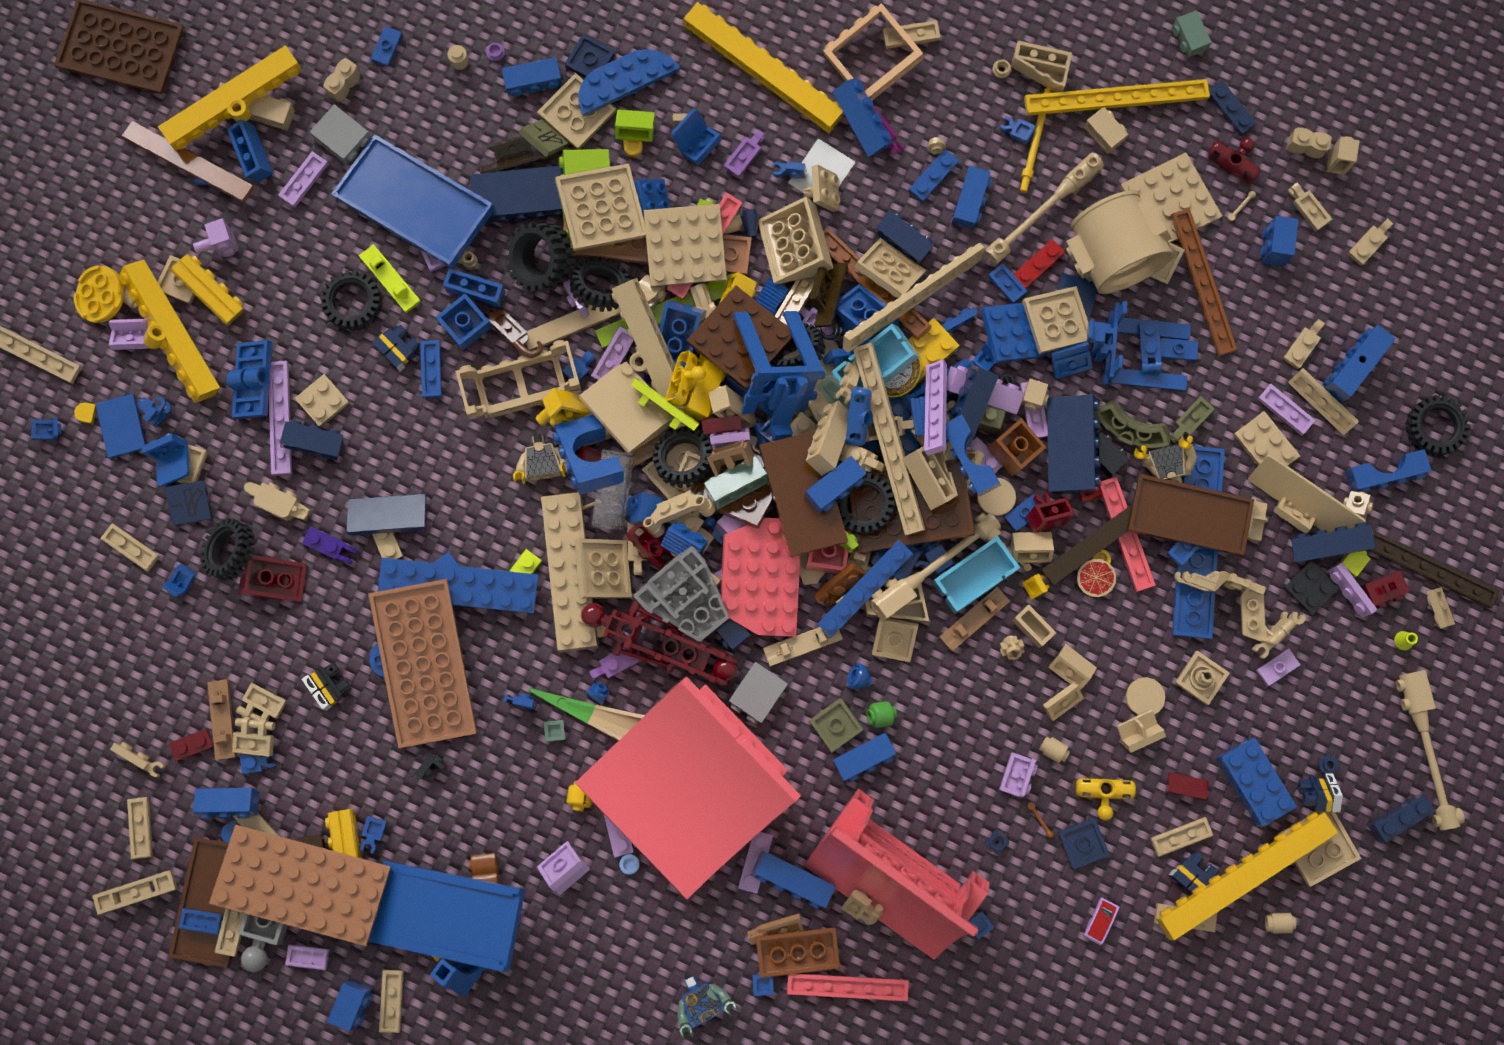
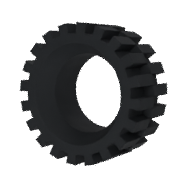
(522, 256)

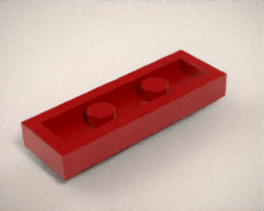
(1039, 263)

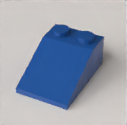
(860, 306)

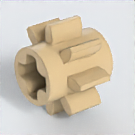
(1012, 647)

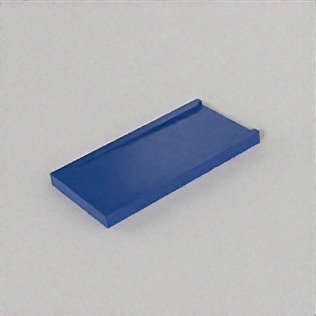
(413, 201)
(449, 916)

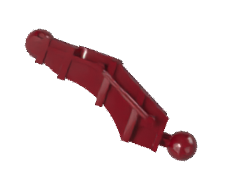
(724, 668)

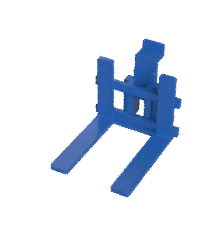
(1104, 349)
(804, 377)

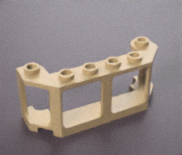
(525, 400)

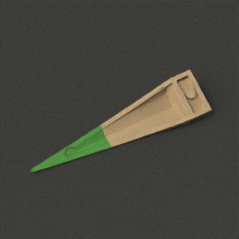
(607, 720)

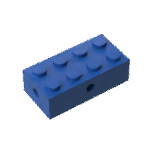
(1358, 363)
(1256, 782)

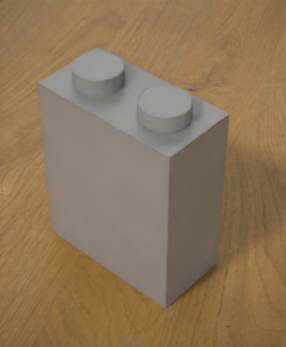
(340, 135)
(757, 693)

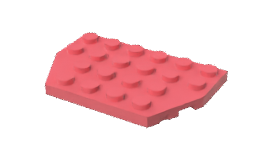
(760, 579)

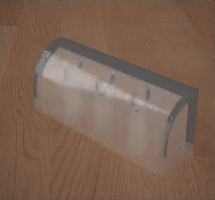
(612, 501)

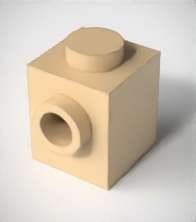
(1035, 395)

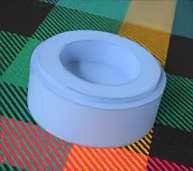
(629, 864)

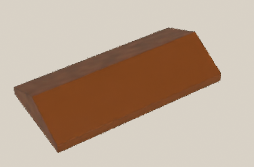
(797, 952)

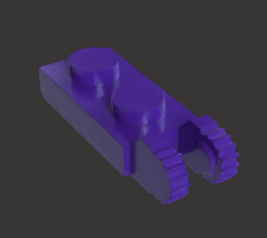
(327, 545)

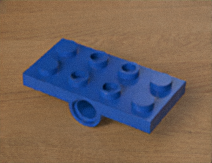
(251, 379)

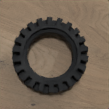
(596, 267)
(339, 282)
(817, 342)
(1457, 416)
(682, 477)
(881, 519)
(214, 545)

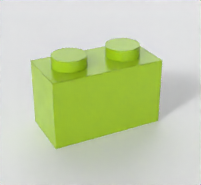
(635, 125)

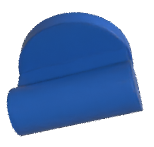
(598, 692)

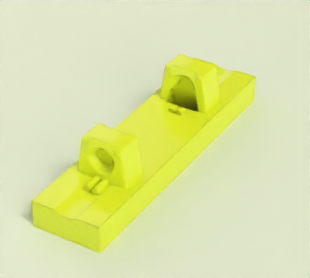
(390, 279)
(679, 415)

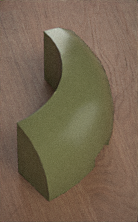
(1130, 430)

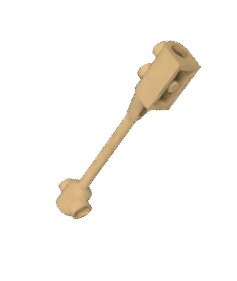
(1072, 183)
(901, 592)
(1418, 702)

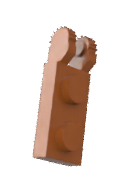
(839, 584)

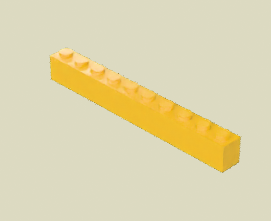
(763, 67)
(1246, 876)

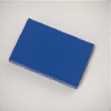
(121, 426)

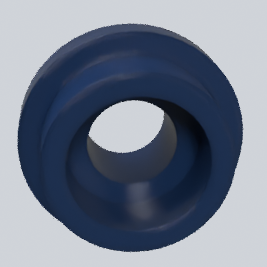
(1323, 761)

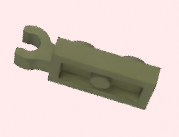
(1192, 418)

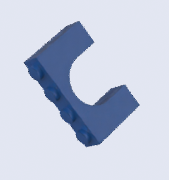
(586, 475)
(456, 976)

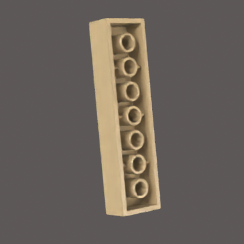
(562, 526)

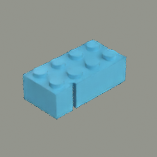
(892, 354)
(976, 575)

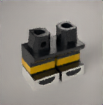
(324, 687)

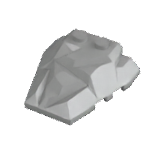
(685, 595)

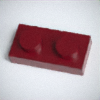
(191, 745)

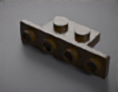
(512, 153)
(827, 293)

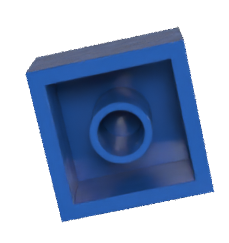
(1279, 241)
(463, 322)
(350, 1005)

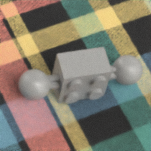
(262, 931)

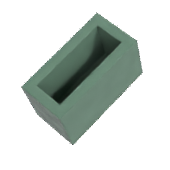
(1191, 34)

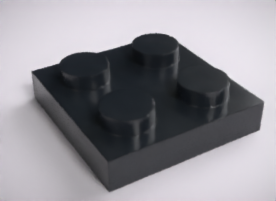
(1310, 587)

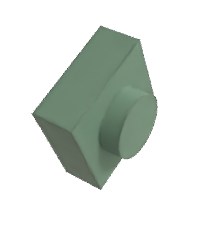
(554, 731)

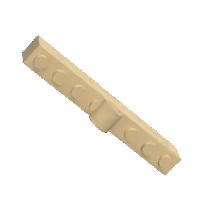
(647, 336)

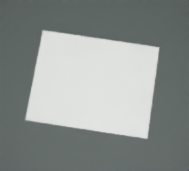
(827, 157)

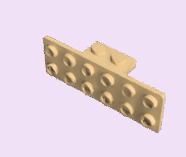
(1300, 499)

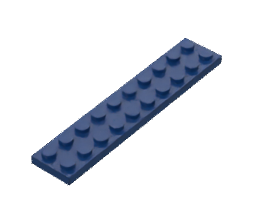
(1193, 607)

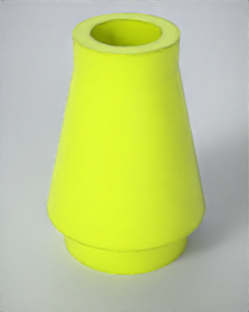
(1405, 640)

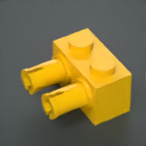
(561, 407)

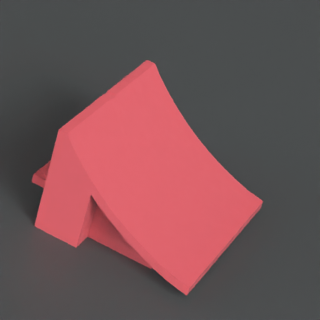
(689, 785)
(915, 894)

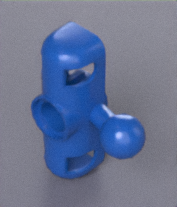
(859, 416)

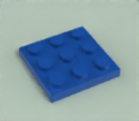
(1009, 333)

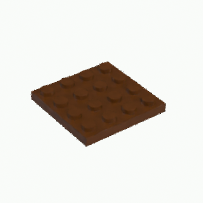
(722, 343)
(747, 509)

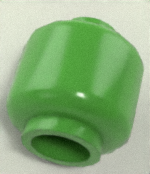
(881, 714)

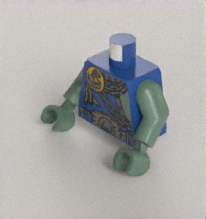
(701, 1004)

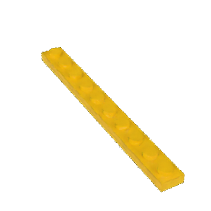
(1116, 97)

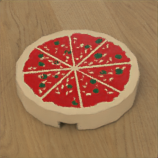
(1096, 577)

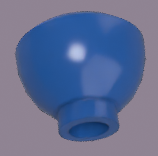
(859, 677)

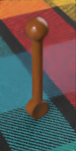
(1031, 806)

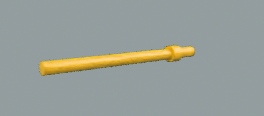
(1027, 173)

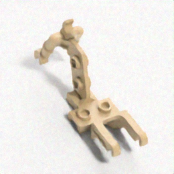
(1251, 607)

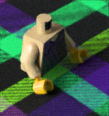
(539, 462)
(1170, 462)

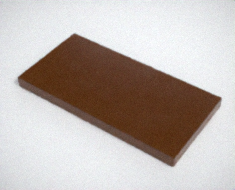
(789, 480)
(1191, 515)
(199, 884)

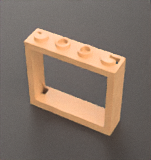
(894, 74)

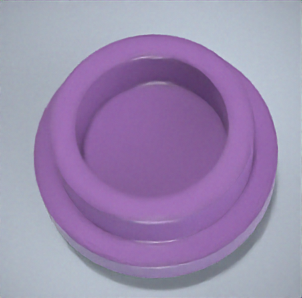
(495, 52)

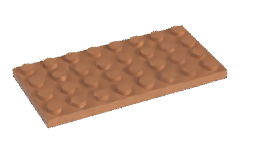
(422, 663)
(300, 885)

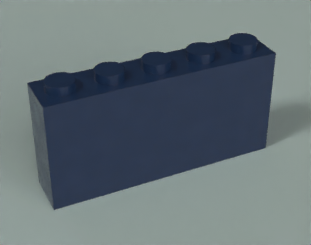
(520, 193)
(1073, 444)

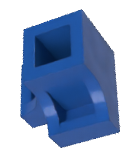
(641, 507)

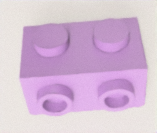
(127, 334)
(1017, 775)

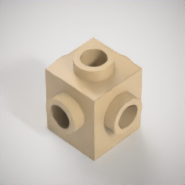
(1359, 503)

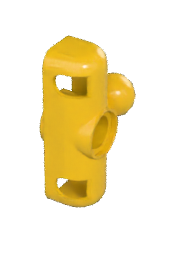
(684, 378)
(1094, 788)

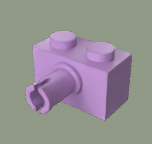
(220, 239)

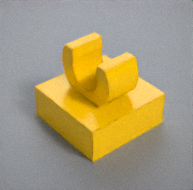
(1035, 586)

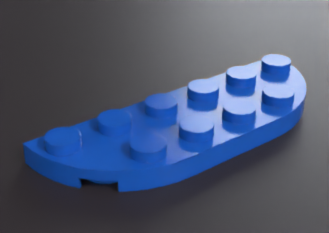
(623, 78)

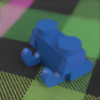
(153, 411)

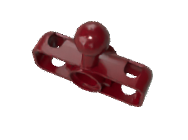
(1228, 154)
(648, 542)

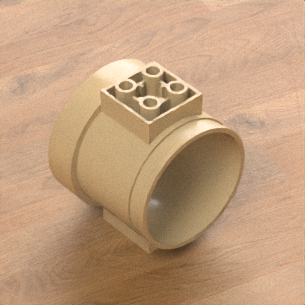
(1119, 242)

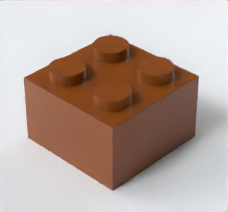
(1016, 447)

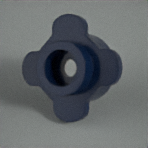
(996, 835)

